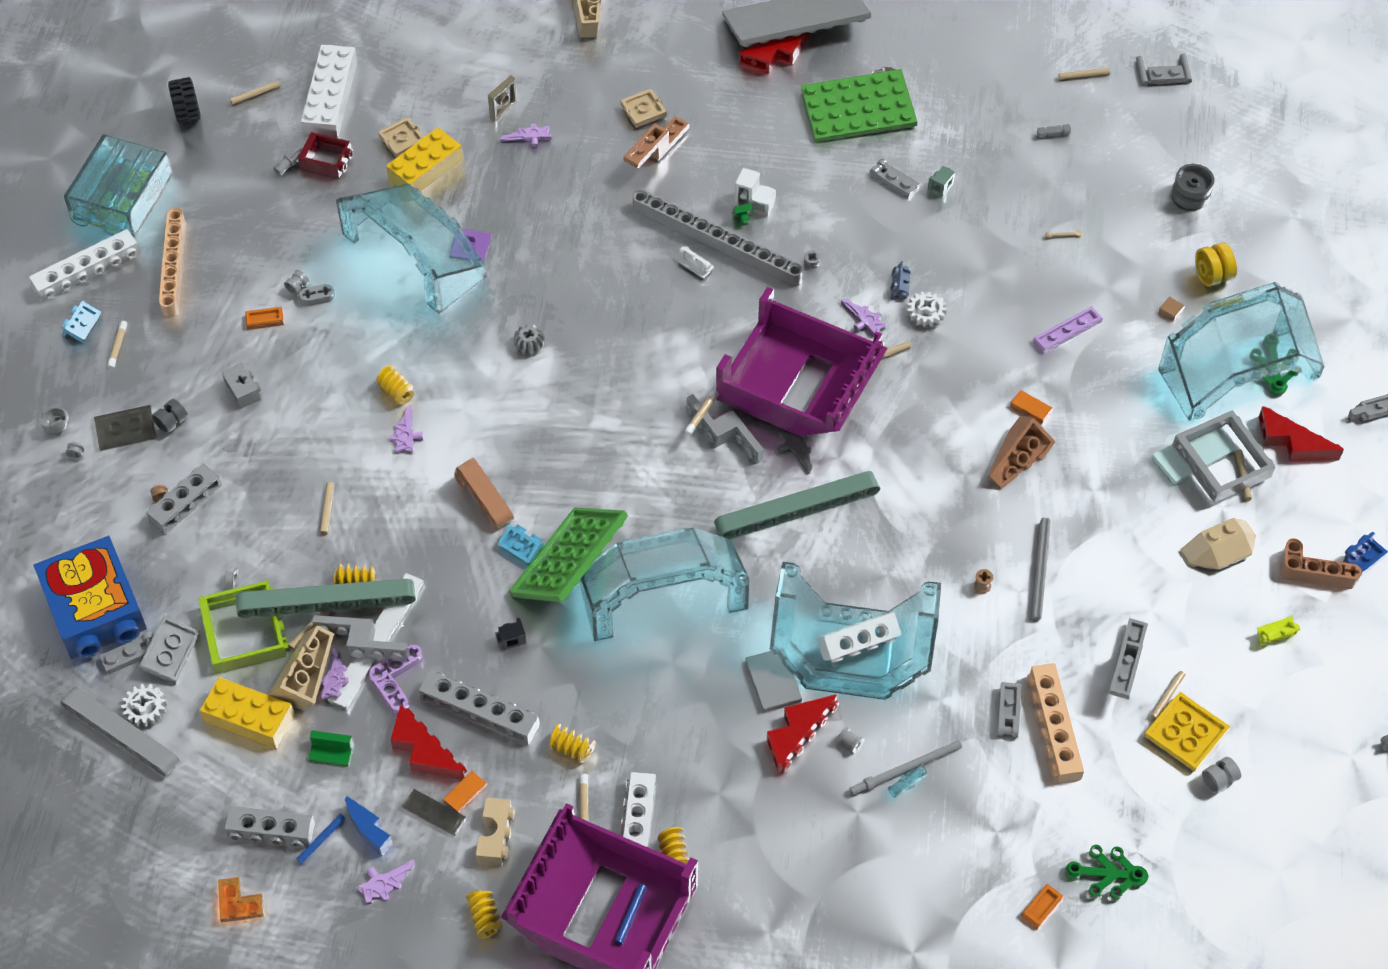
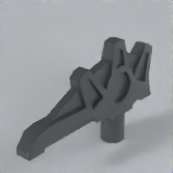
(798, 446)

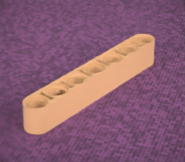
(172, 262)

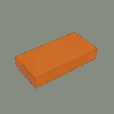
(264, 318)
(1031, 406)
(465, 792)
(1042, 906)

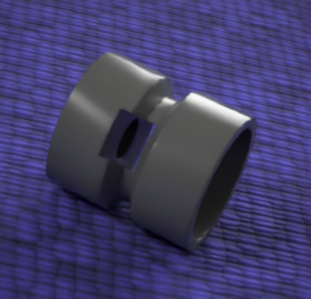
(169, 416)

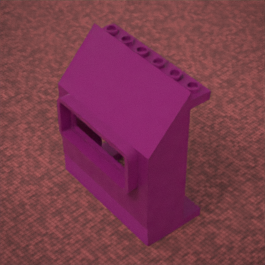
(775, 358)
(562, 875)

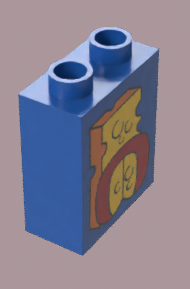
(90, 598)

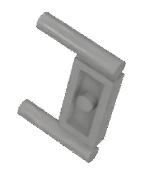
(1165, 74)

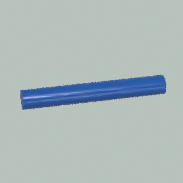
(321, 838)
(630, 914)

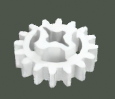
(926, 309)
(135, 703)

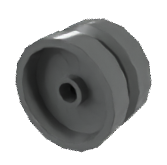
(1193, 186)

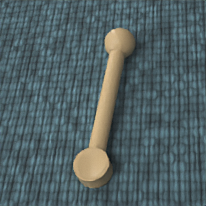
(1077, 233)

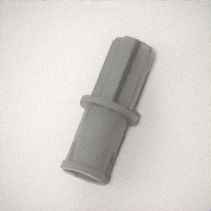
(287, 161)

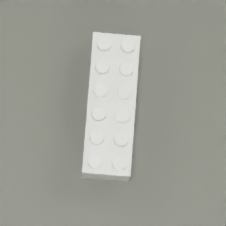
(329, 90)

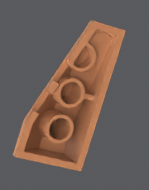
(1022, 447)

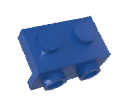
(1365, 553)

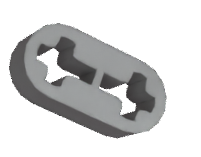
(317, 295)

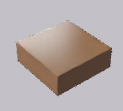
(1171, 308)

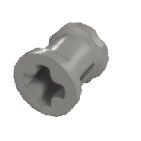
(850, 739)

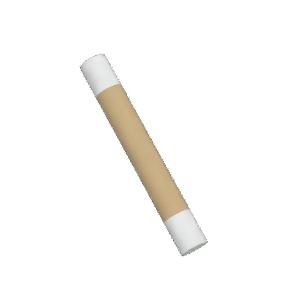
(117, 345)
(702, 411)
(584, 796)

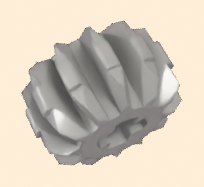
(529, 339)

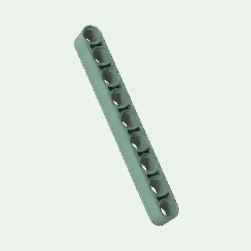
(797, 505)
(325, 598)

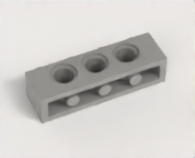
(180, 508)
(261, 819)

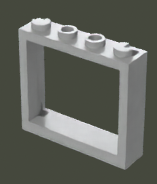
(1202, 472)

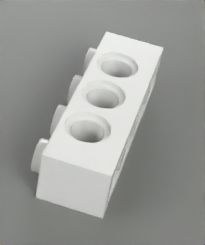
(830, 642)
(639, 784)

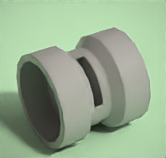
(295, 283)

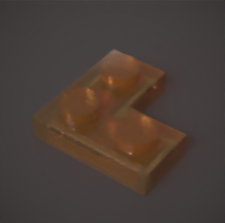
(237, 907)

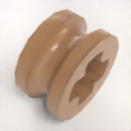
(158, 492)

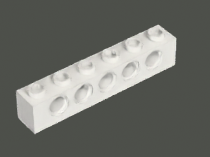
(84, 265)

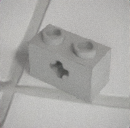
(241, 385)

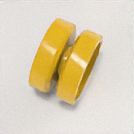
(1216, 264)

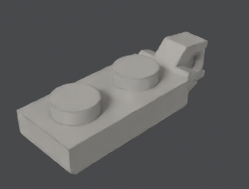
(1370, 408)

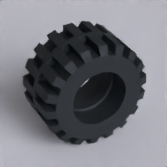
(184, 100)

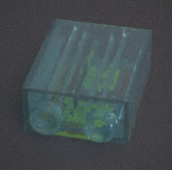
(118, 186)

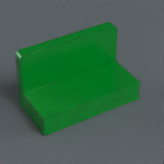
(330, 748)

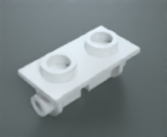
(694, 262)

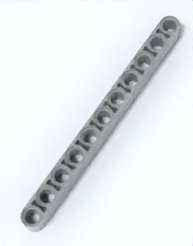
(718, 238)

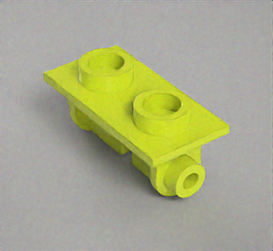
(1277, 630)

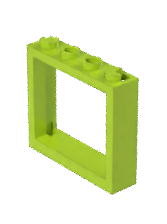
(228, 598)

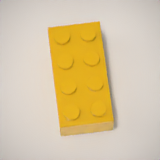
(425, 160)
(247, 712)

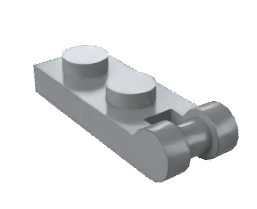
(894, 178)
(126, 654)
(1009, 709)

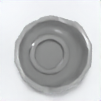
(54, 420)

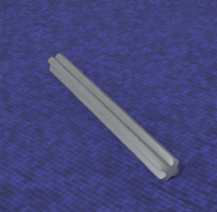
(1040, 571)

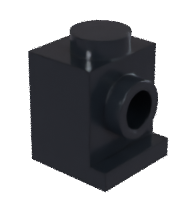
(511, 634)

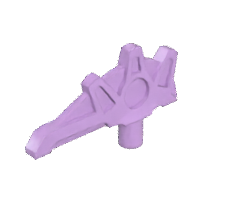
(533, 134)
(866, 318)
(404, 434)
(335, 677)
(382, 884)

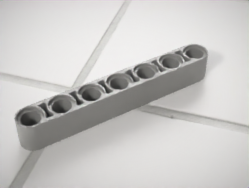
(120, 731)

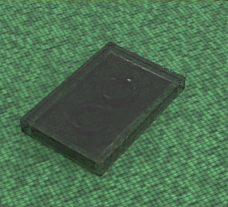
(125, 427)

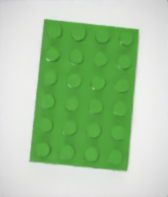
(859, 105)
(568, 554)

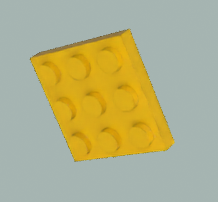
(1187, 731)

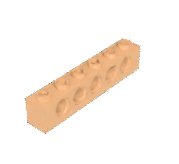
(1063, 770)

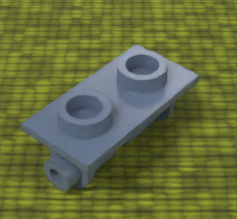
(900, 276)

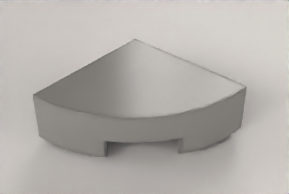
(229, 577)

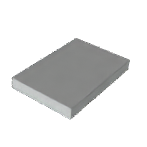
(169, 649)
(772, 681)

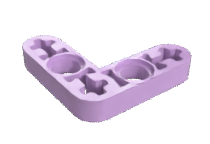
(387, 678)

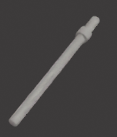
(871, 782)

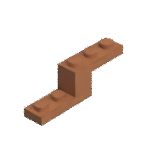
(656, 142)

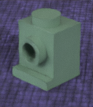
(941, 181)

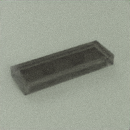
(434, 812)

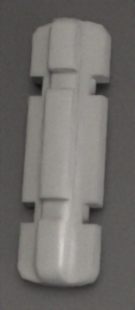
(1052, 131)

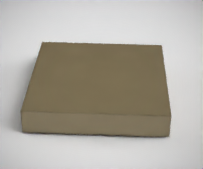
(502, 98)

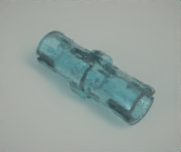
(907, 781)

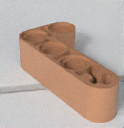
(474, 478)
(1344, 574)

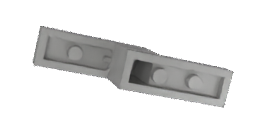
(725, 429)
(361, 637)
(1128, 658)

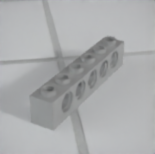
(521, 731)

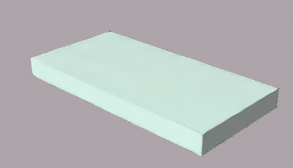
(1210, 447)

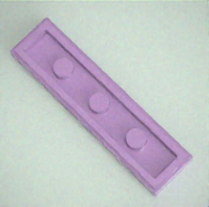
(1067, 330)

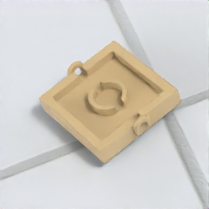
(643, 108)
(400, 136)

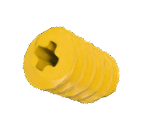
(395, 385)
(353, 576)
(571, 745)
(672, 844)
(483, 913)

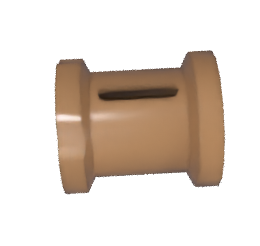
(983, 581)

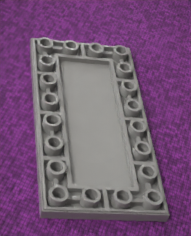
(791, 17)

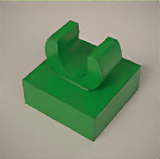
(743, 212)

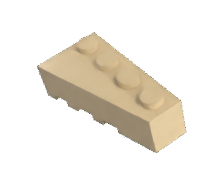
(587, 16)
(304, 670)

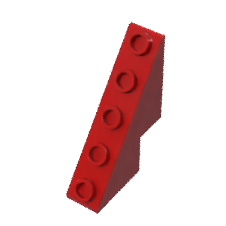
(764, 55)
(1300, 441)
(801, 726)
(426, 750)

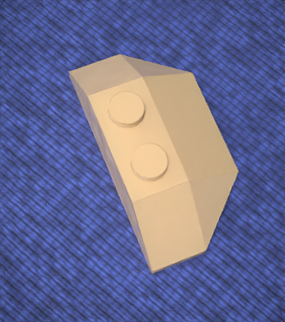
(1221, 545)

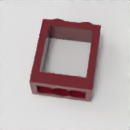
(327, 143)

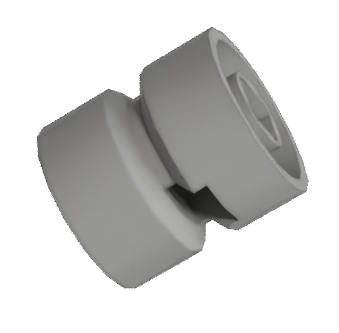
(1221, 774)

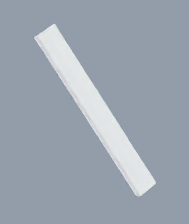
(360, 667)

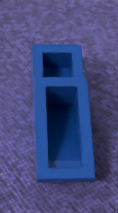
(368, 827)

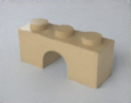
(493, 848)

